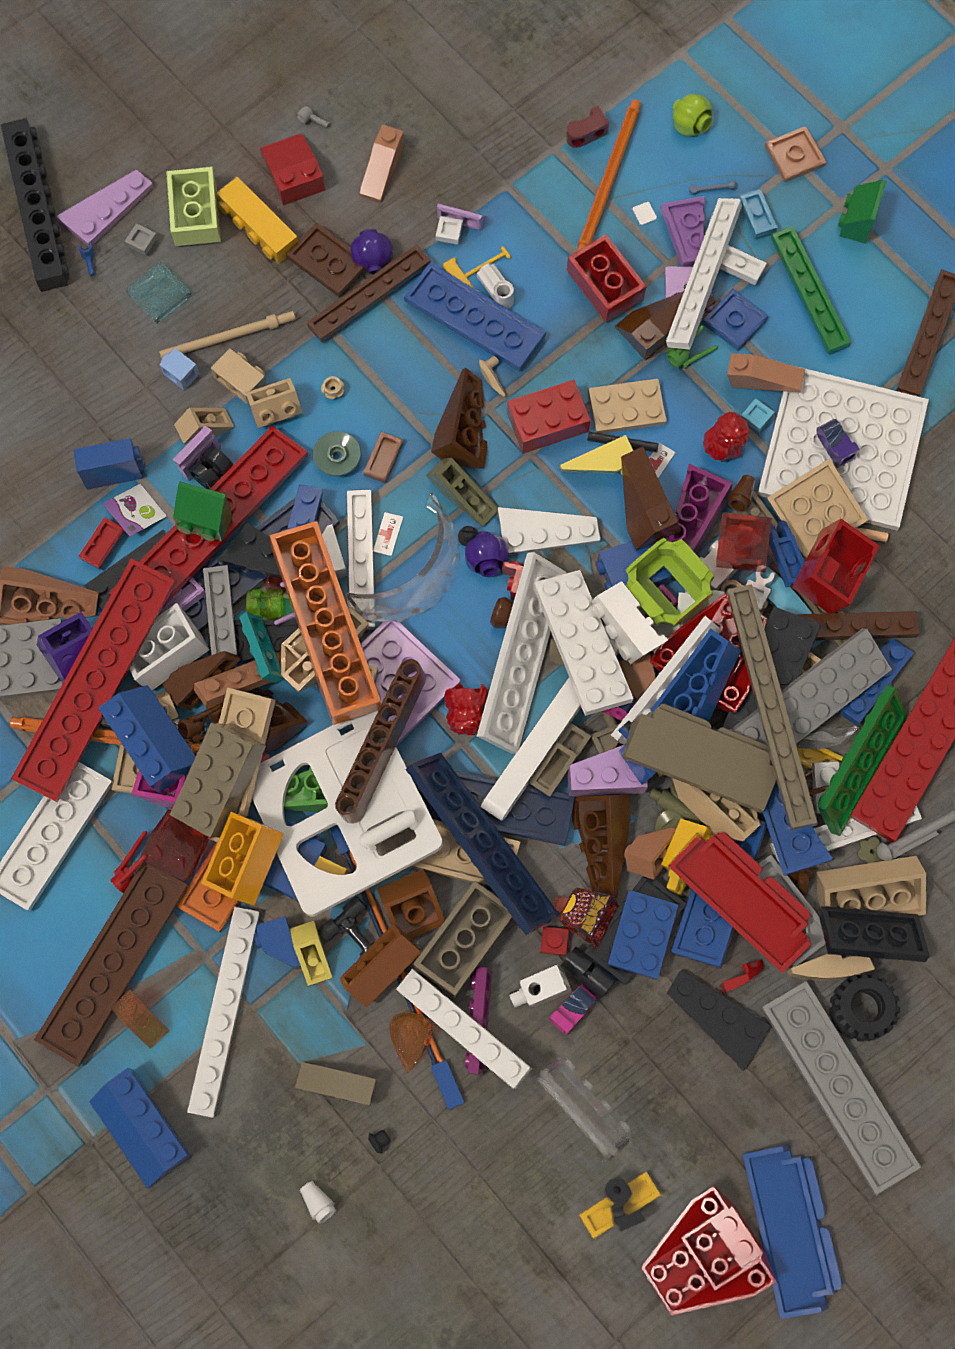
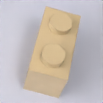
(238, 375)

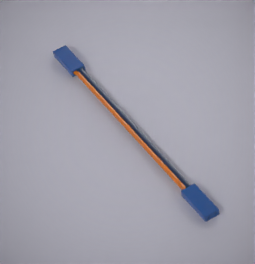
(441, 1070)

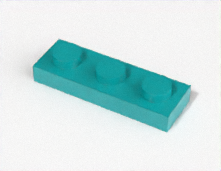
(261, 647)

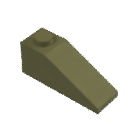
(462, 490)

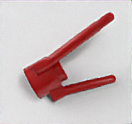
(124, 876)

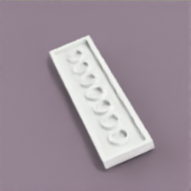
(518, 661)

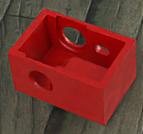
(831, 567)

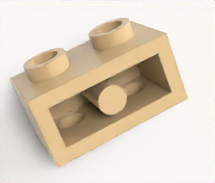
(274, 402)

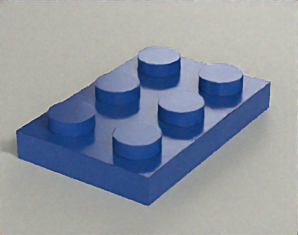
(642, 935)

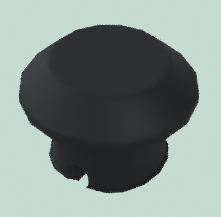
(466, 534)
(379, 1140)

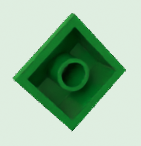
(861, 211)
(201, 512)

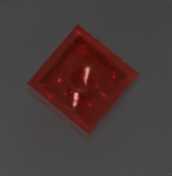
(743, 542)

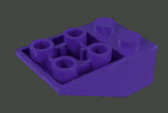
(63, 643)

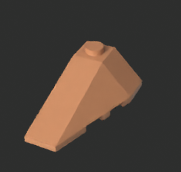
(37, 597)

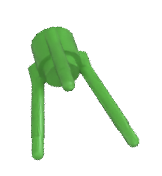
(681, 356)

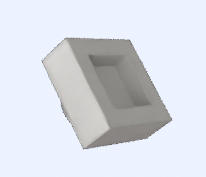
(141, 239)

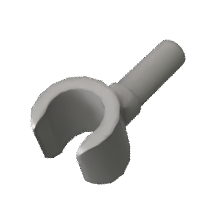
(306, 114)

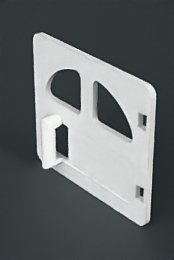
(331, 761)

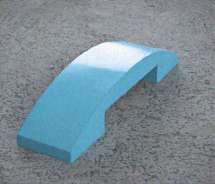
(784, 597)

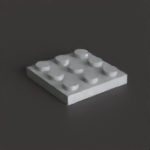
(22, 664)

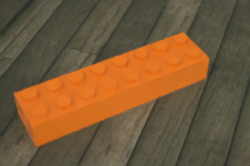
(325, 623)

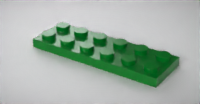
(862, 760)

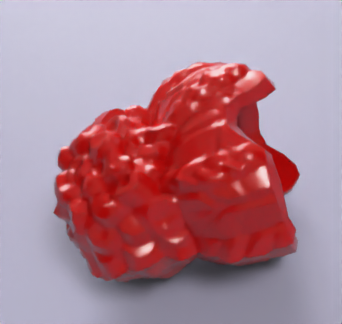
(726, 437)
(465, 708)

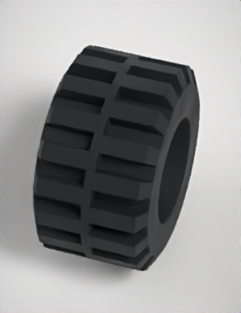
(885, 1001)

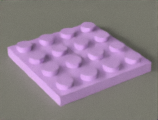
(388, 649)

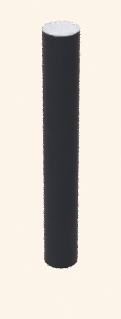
(635, 444)

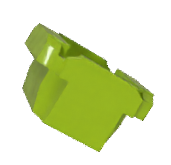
(684, 567)

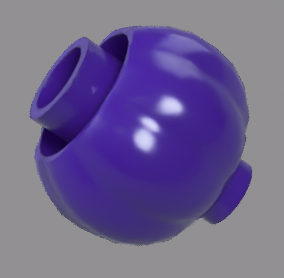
(371, 250)
(486, 554)

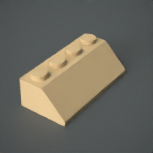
(876, 886)

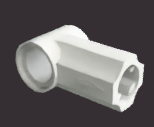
(496, 285)

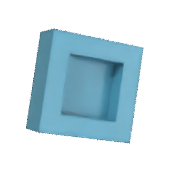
(757, 415)

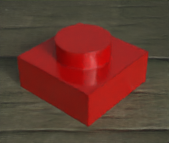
(554, 941)

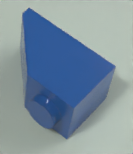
(277, 942)

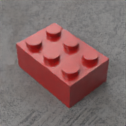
(606, 278)
(548, 416)

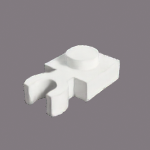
(760, 588)

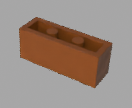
(380, 965)

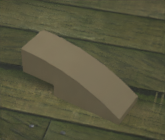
(558, 760)
(336, 1084)

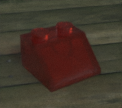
(175, 847)

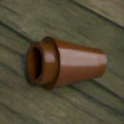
(742, 494)

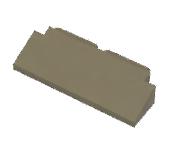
(702, 757)

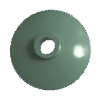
(333, 444)

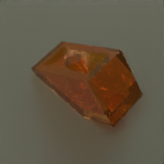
(140, 1019)

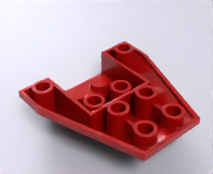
(720, 613)
(708, 1257)

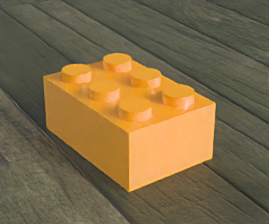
(242, 858)

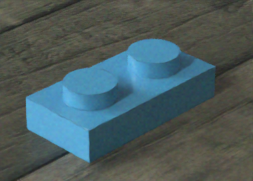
(758, 214)

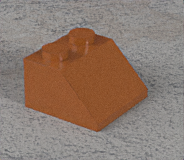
(412, 904)

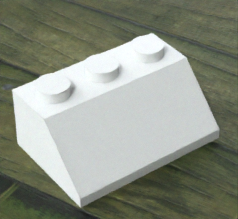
(169, 645)

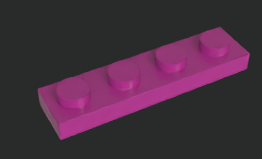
(480, 1011)

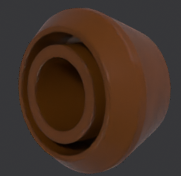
(501, 613)

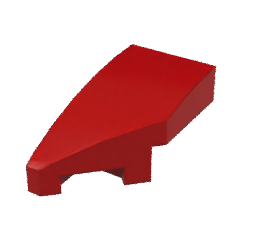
(749, 971)

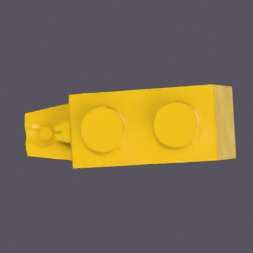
(682, 835)

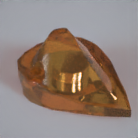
(410, 1037)

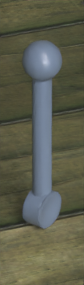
(694, 188)

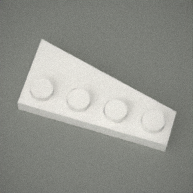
(540, 531)

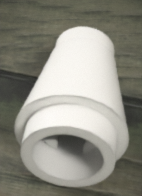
(317, 1202)

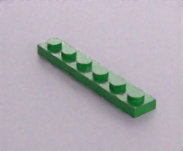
(810, 290)

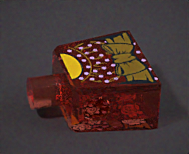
(587, 913)

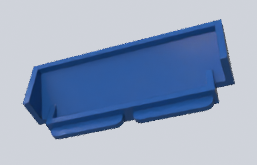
(788, 1218)

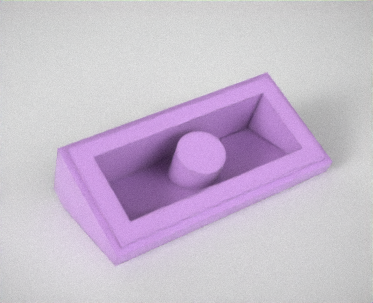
(469, 218)

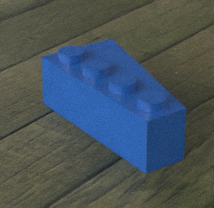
(701, 677)

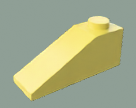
(600, 460)

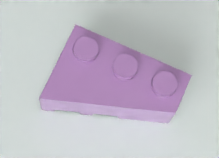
(603, 775)

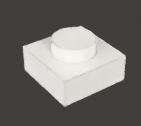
(449, 230)

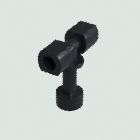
(346, 923)

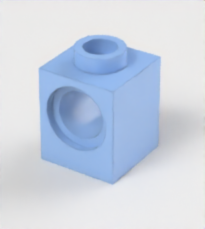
(179, 369)

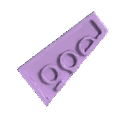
(102, 210)

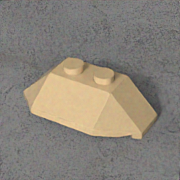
(295, 661)
(717, 812)

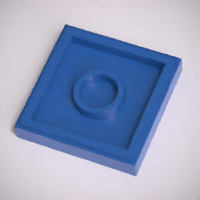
(735, 319)

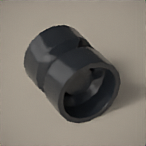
(211, 468)

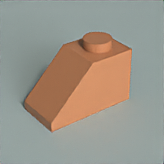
(647, 852)

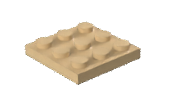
(815, 503)

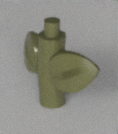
(673, 809)

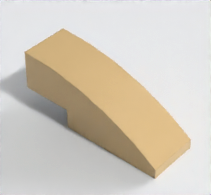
(831, 968)

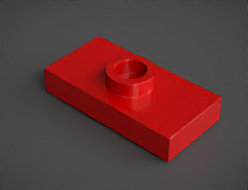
(102, 543)

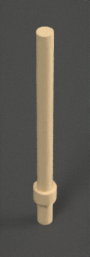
(270, 322)

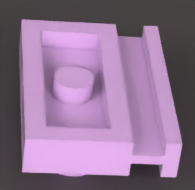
(194, 450)

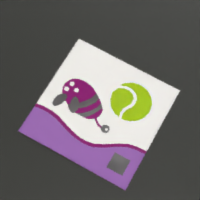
(134, 510)

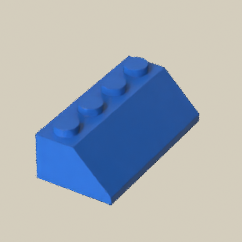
(149, 736)
(139, 1127)

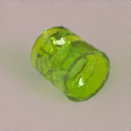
(273, 603)

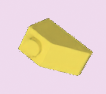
(310, 953)

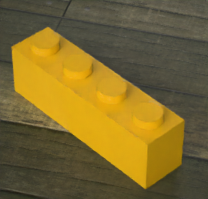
(257, 220)

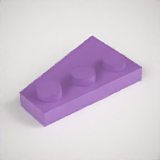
(685, 227)

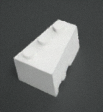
(626, 623)

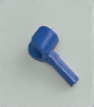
(87, 255)

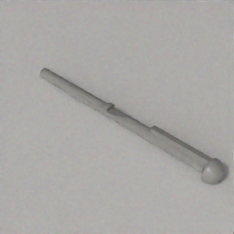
(914, 838)

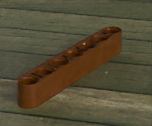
(380, 752)

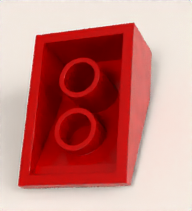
(293, 169)

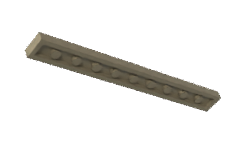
(771, 708)

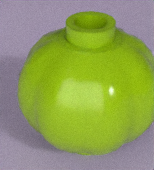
(691, 113)

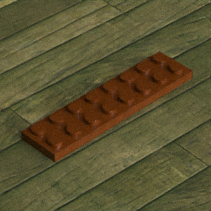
(111, 963)

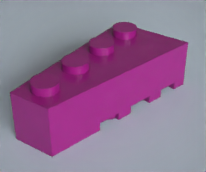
(700, 506)

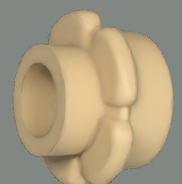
(332, 382)

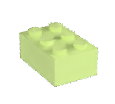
(193, 206)

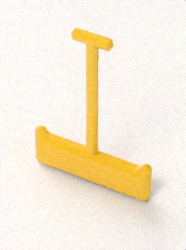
(452, 268)

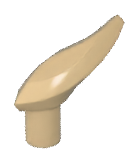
(490, 376)

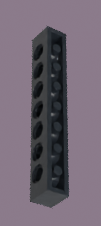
(46, 275)

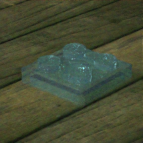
(158, 292)

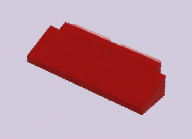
(753, 906)

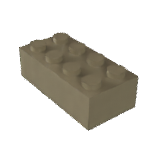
(217, 779)
(464, 940)

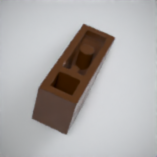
(181, 682)

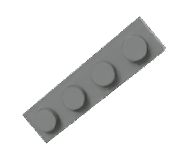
(220, 610)

